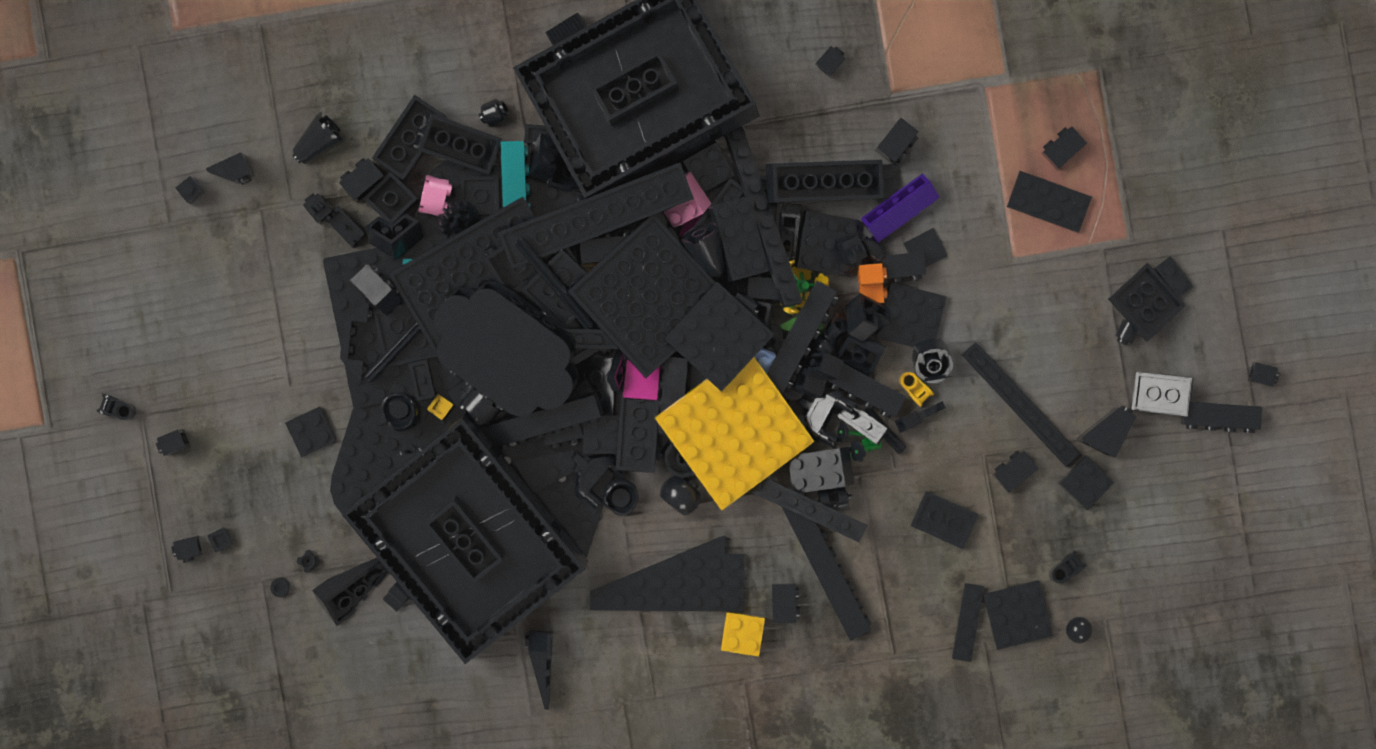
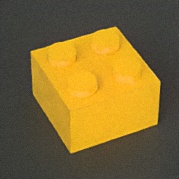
(742, 633)

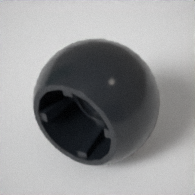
(681, 494)

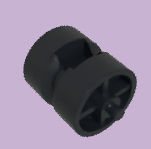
(835, 499)

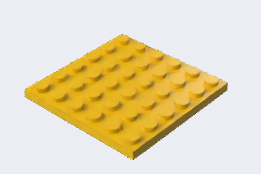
(734, 434)

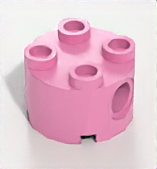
(434, 195)

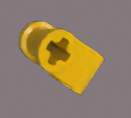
(916, 389)

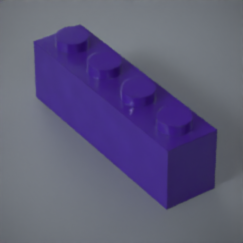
(900, 207)

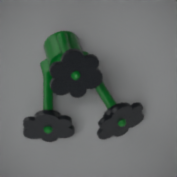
(857, 450)

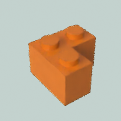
(871, 281)

